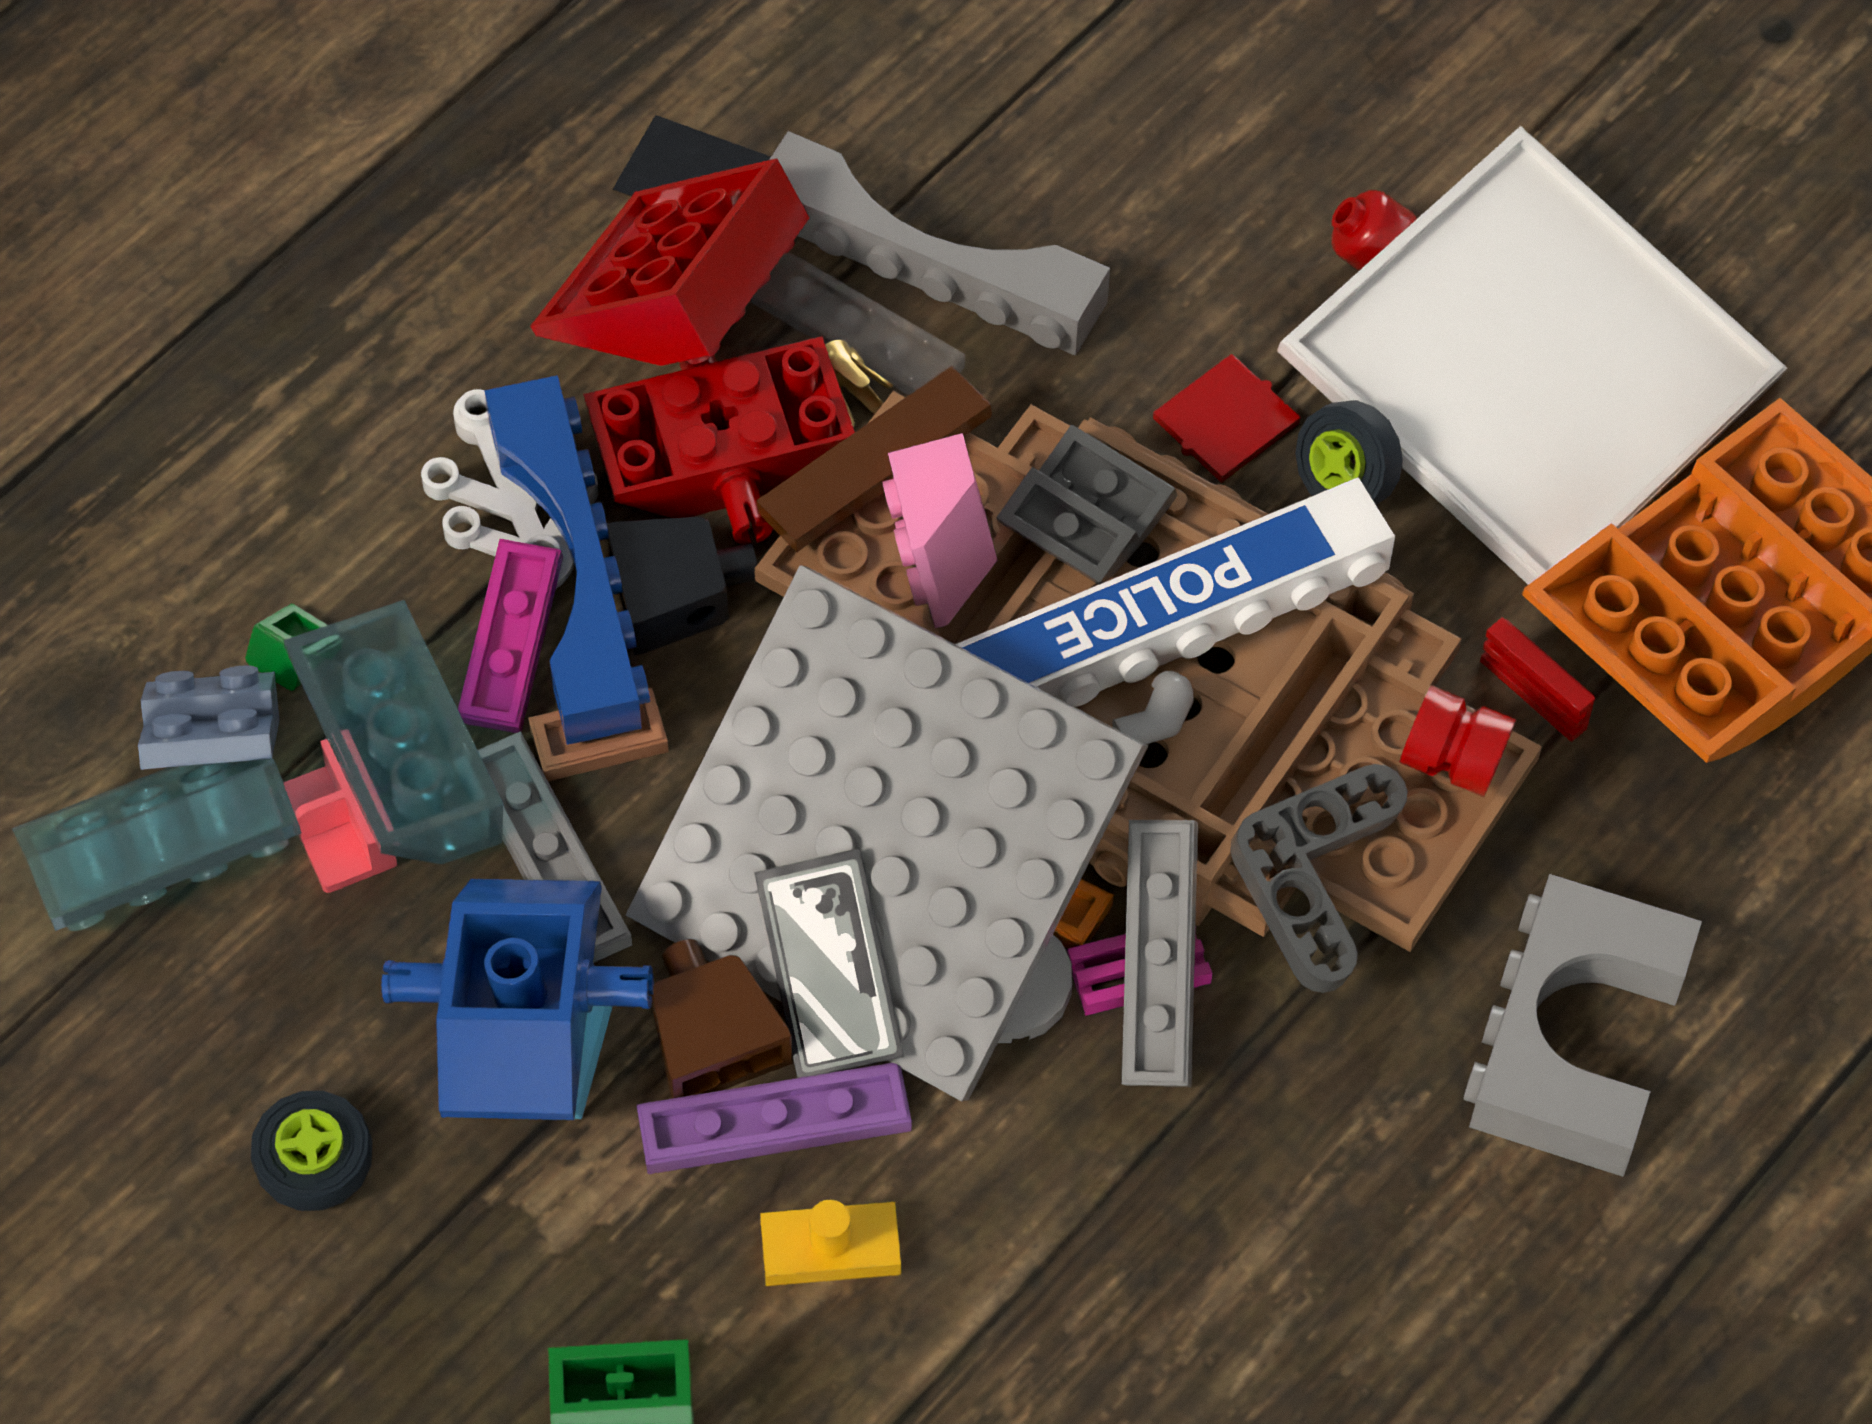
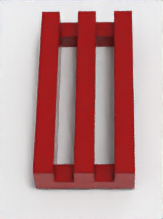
(1537, 679)

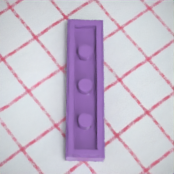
(774, 1117)

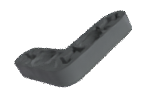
(1296, 848)

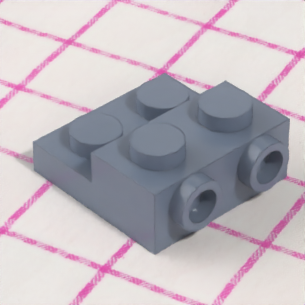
(208, 718)

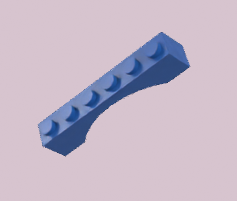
(591, 667)

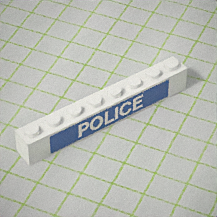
(1195, 597)

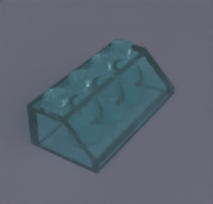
(398, 736)
(154, 835)

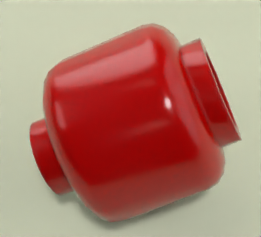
(1367, 226)

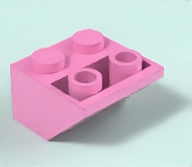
(941, 525)

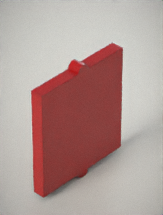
(1226, 418)

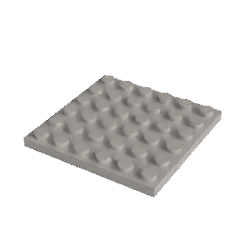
(946, 775)

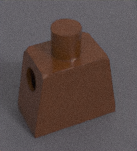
(714, 1023)

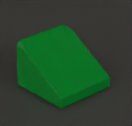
(267, 643)

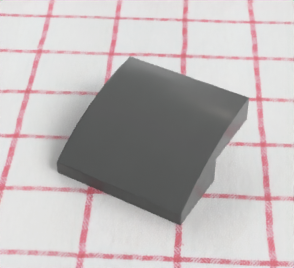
(1087, 505)

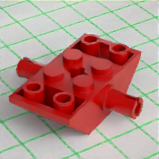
(719, 432)

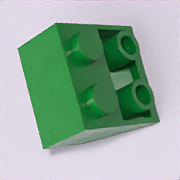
(621, 1383)

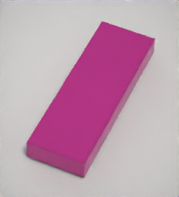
(510, 636)

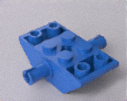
(516, 996)

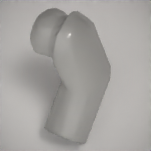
(1164, 711)

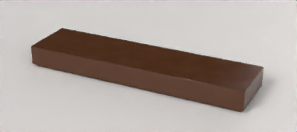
(857, 466)

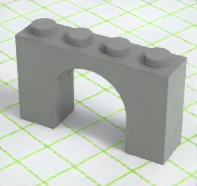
(1527, 1087)

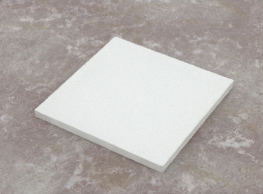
(1533, 357)

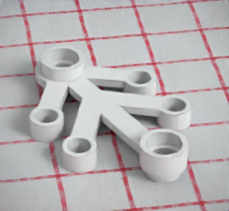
(504, 501)

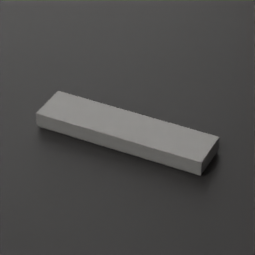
(542, 835)
(1160, 953)

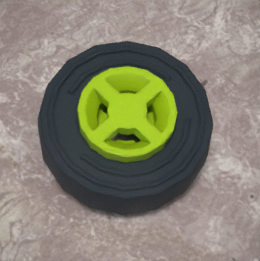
(1332, 438)
(305, 1126)

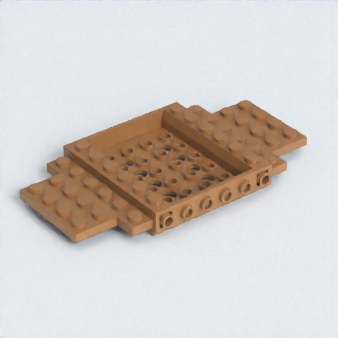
(1294, 711)

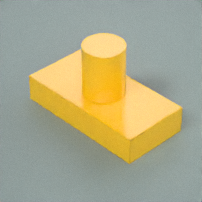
(830, 1243)

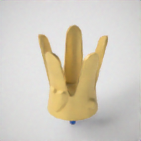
(850, 373)

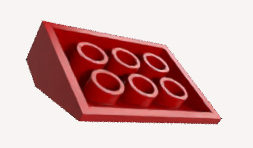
(678, 266)

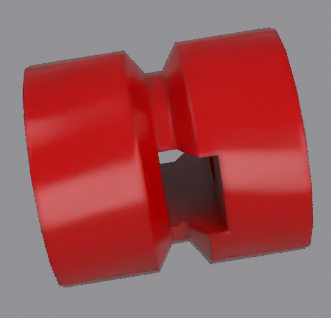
(1457, 741)

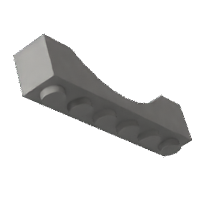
(1033, 290)

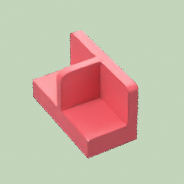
(334, 827)

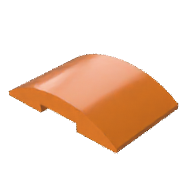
(1731, 587)

